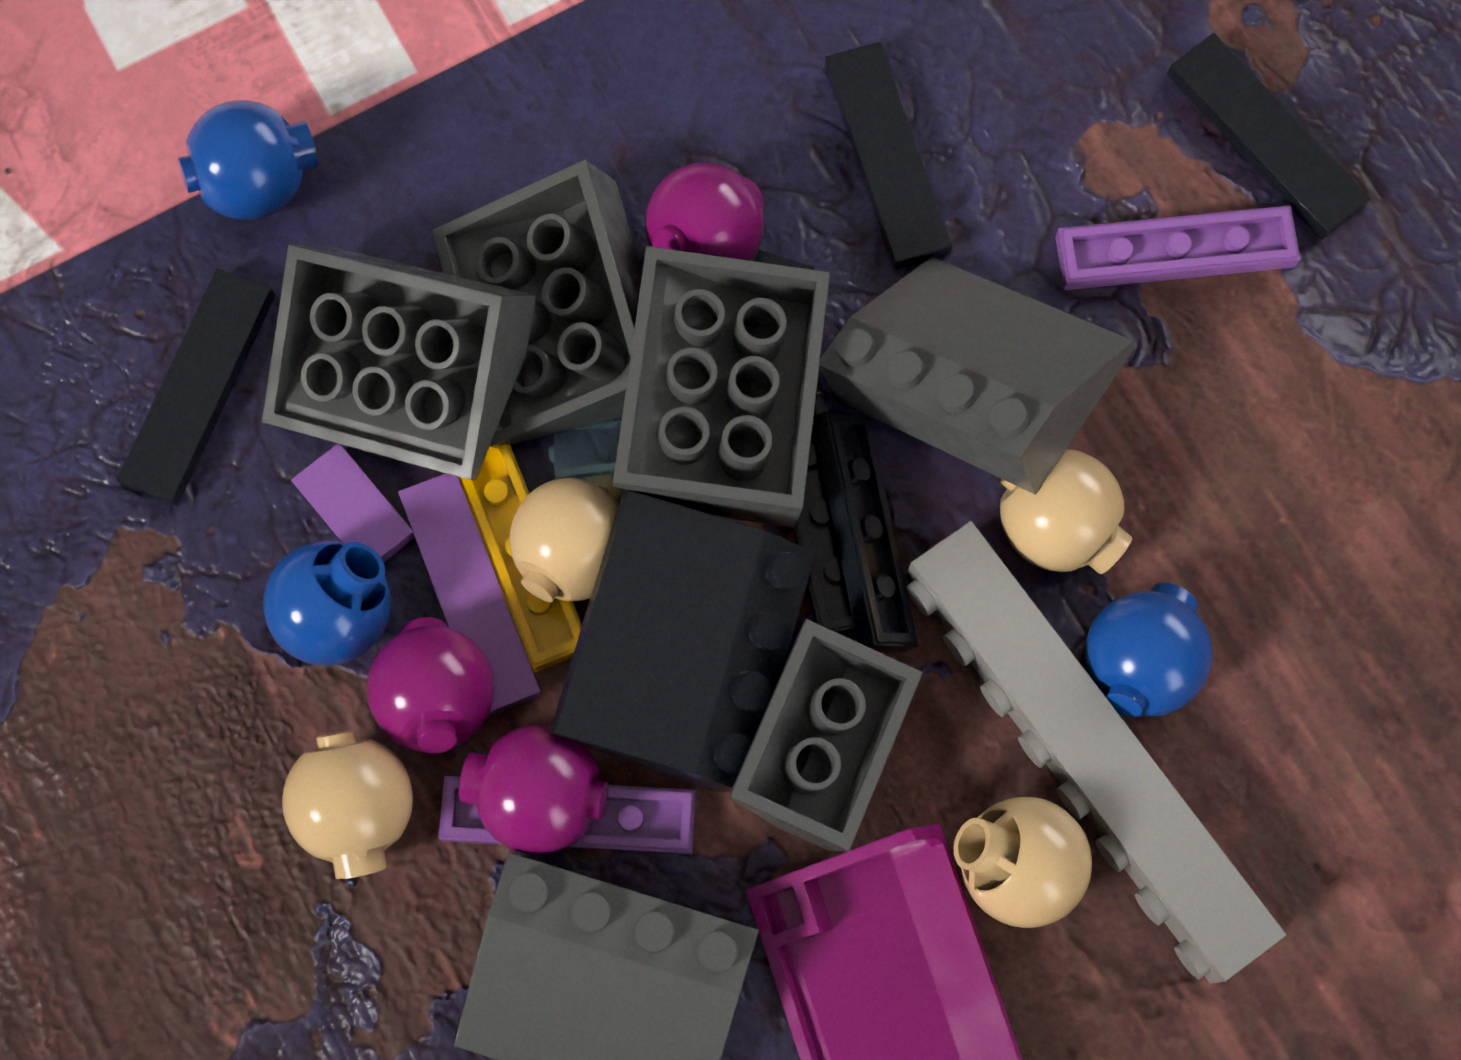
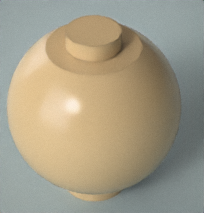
(1069, 519)
(563, 536)
(348, 802)
(1024, 861)

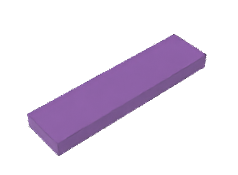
(1177, 247)
(468, 584)
(632, 821)

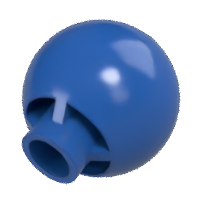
(246, 159)
(327, 602)
(1149, 651)

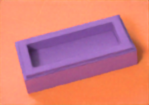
(352, 503)

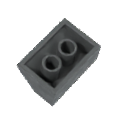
(825, 737)

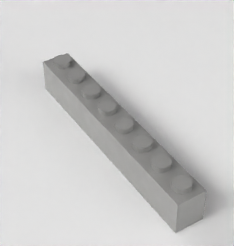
(1093, 756)

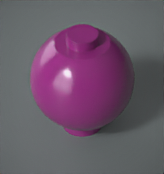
(706, 212)
(430, 687)
(534, 790)

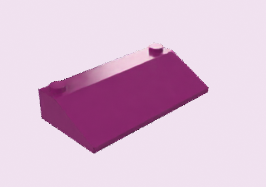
(882, 956)

